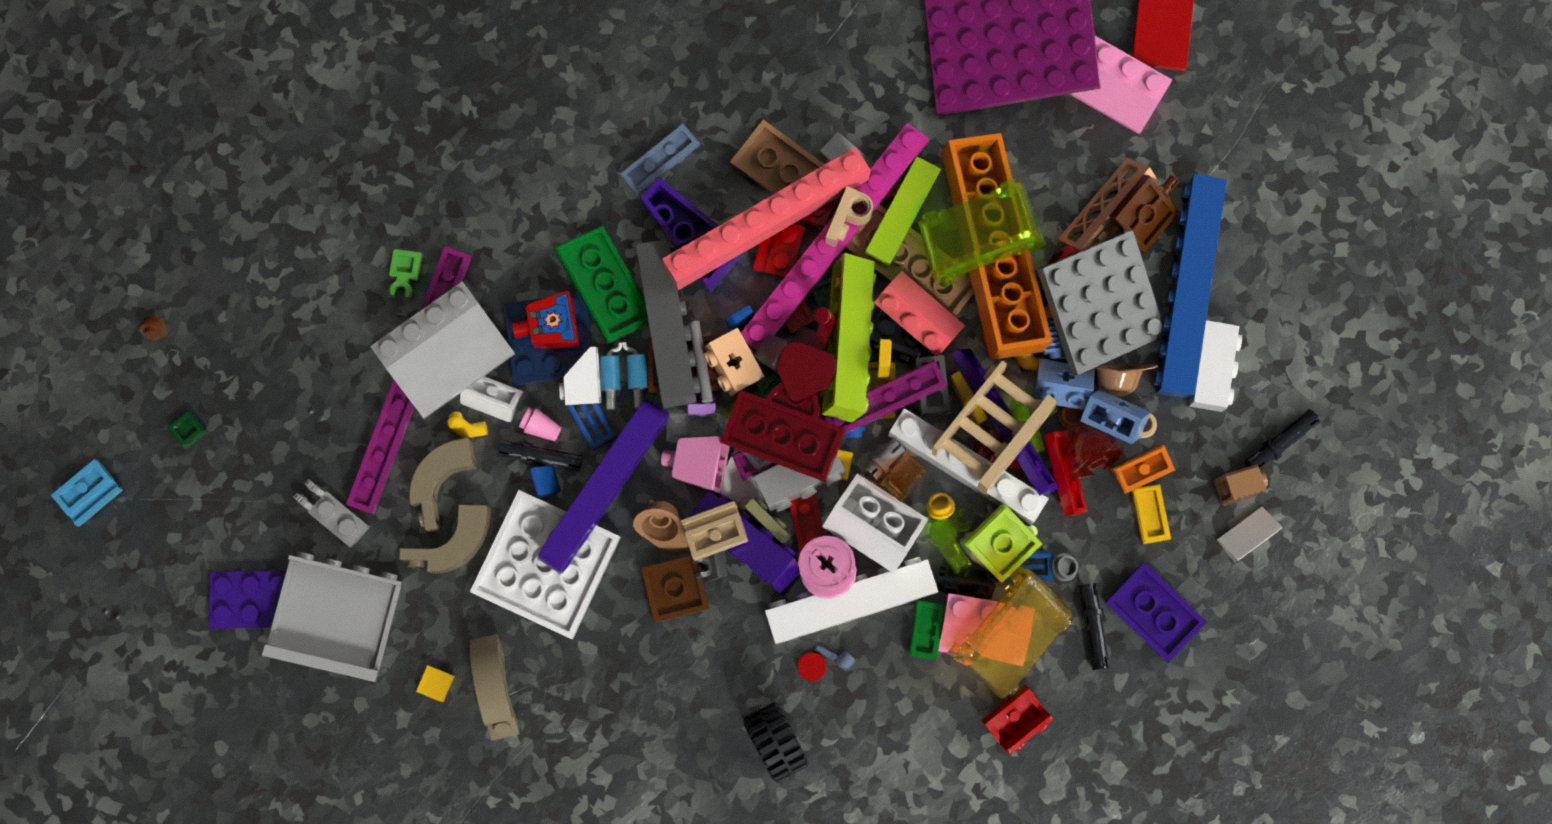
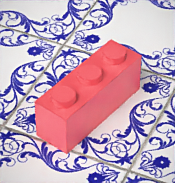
(919, 313)

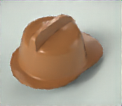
(1120, 379)
(662, 527)

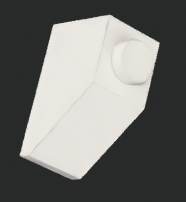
(582, 380)

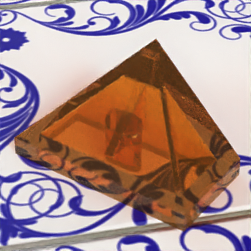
(903, 477)

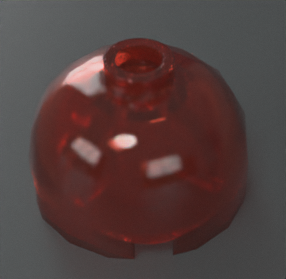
(1090, 450)

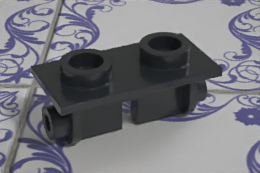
(979, 584)

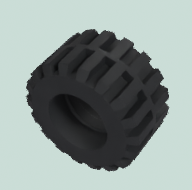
(775, 742)

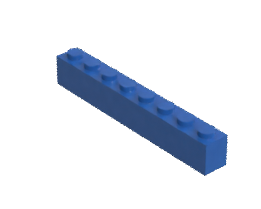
(1190, 287)

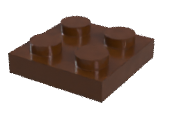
(674, 589)

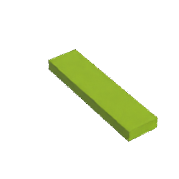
(903, 211)

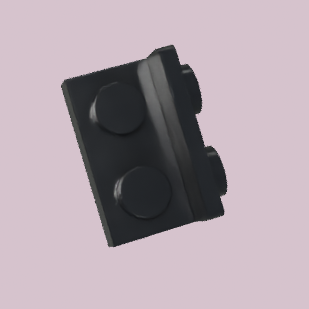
(903, 343)

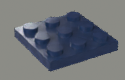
(544, 364)

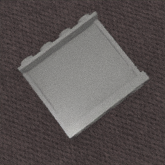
(333, 617)

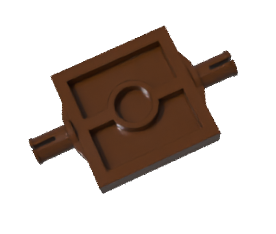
(1146, 210)

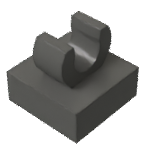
(712, 567)

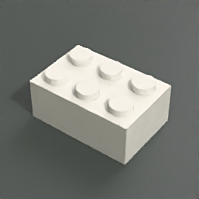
(875, 523)

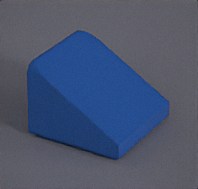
(739, 318)
(545, 481)

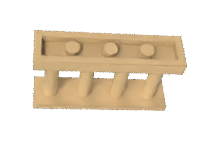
(1004, 452)

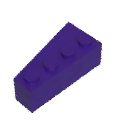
(683, 224)
(760, 552)

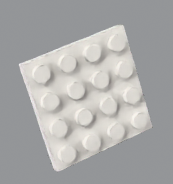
(528, 586)

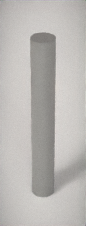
(701, 364)

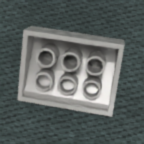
(442, 350)

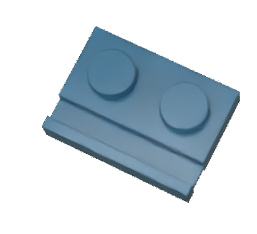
(86, 492)

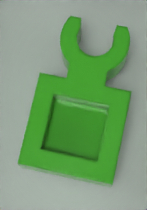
(404, 267)

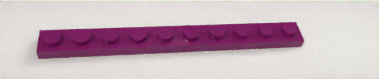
(397, 407)

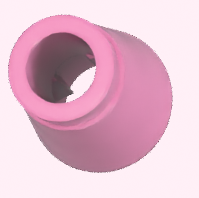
(539, 425)

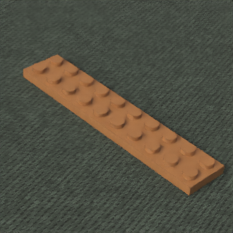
(777, 162)

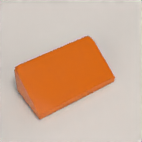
(1142, 468)

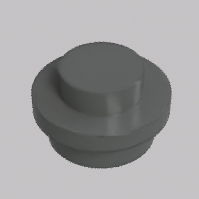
(1064, 567)

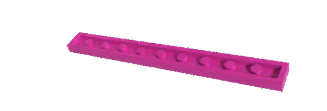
(820, 255)

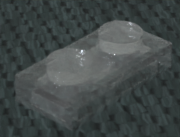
(693, 426)

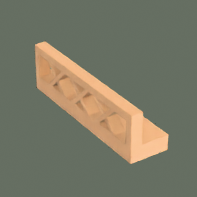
(1103, 226)

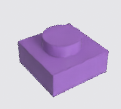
(703, 409)

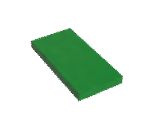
(603, 284)

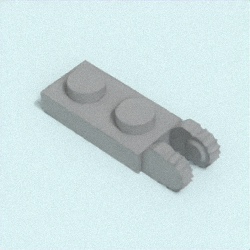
(334, 515)

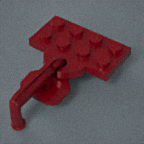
(790, 431)

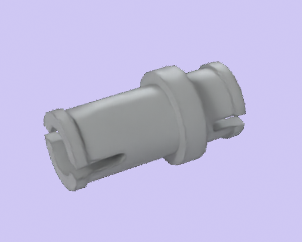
(884, 459)

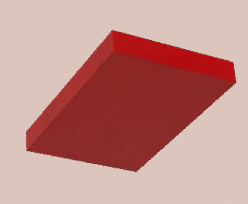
(1163, 33)

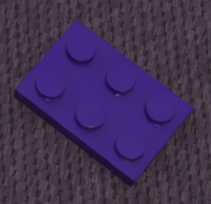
(244, 598)
(1155, 612)

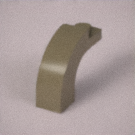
(432, 472)
(461, 548)
(491, 687)

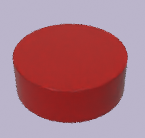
(812, 666)

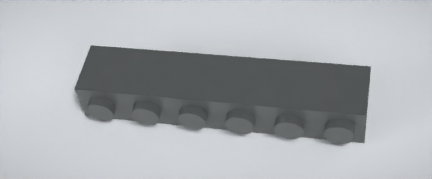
(667, 327)

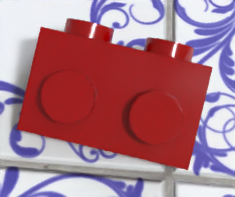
(1017, 720)

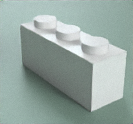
(1217, 367)

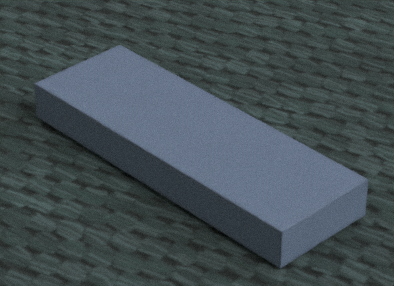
(659, 159)

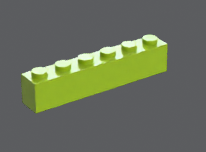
(850, 338)

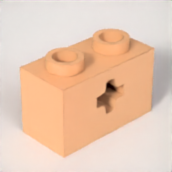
(730, 348)

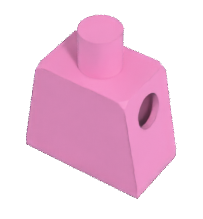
(698, 462)

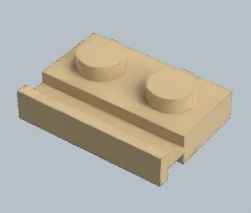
(714, 531)

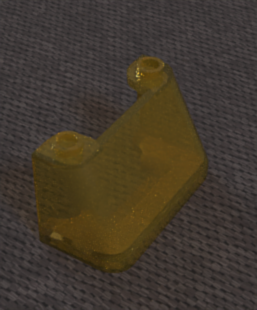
(1013, 634)

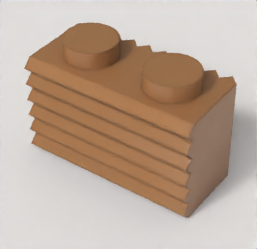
(1241, 485)

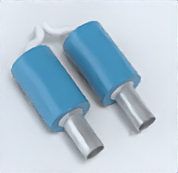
(636, 375)

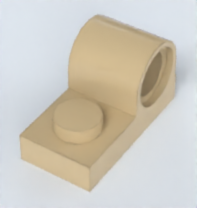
(844, 213)

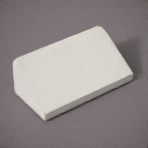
(492, 398)
(1249, 534)

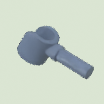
(844, 661)

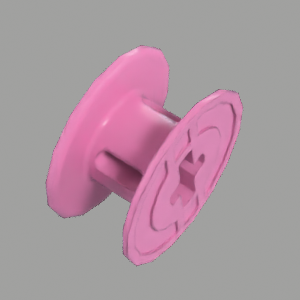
(824, 582)

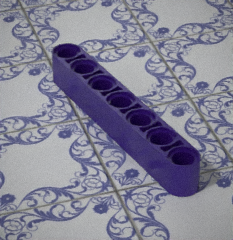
(603, 486)

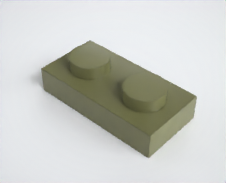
(757, 511)

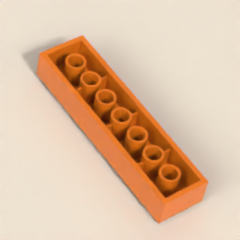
(1007, 288)

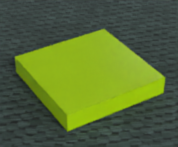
(1002, 542)

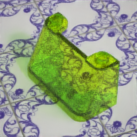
(980, 232)

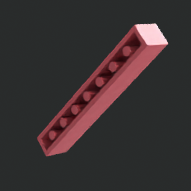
(766, 218)

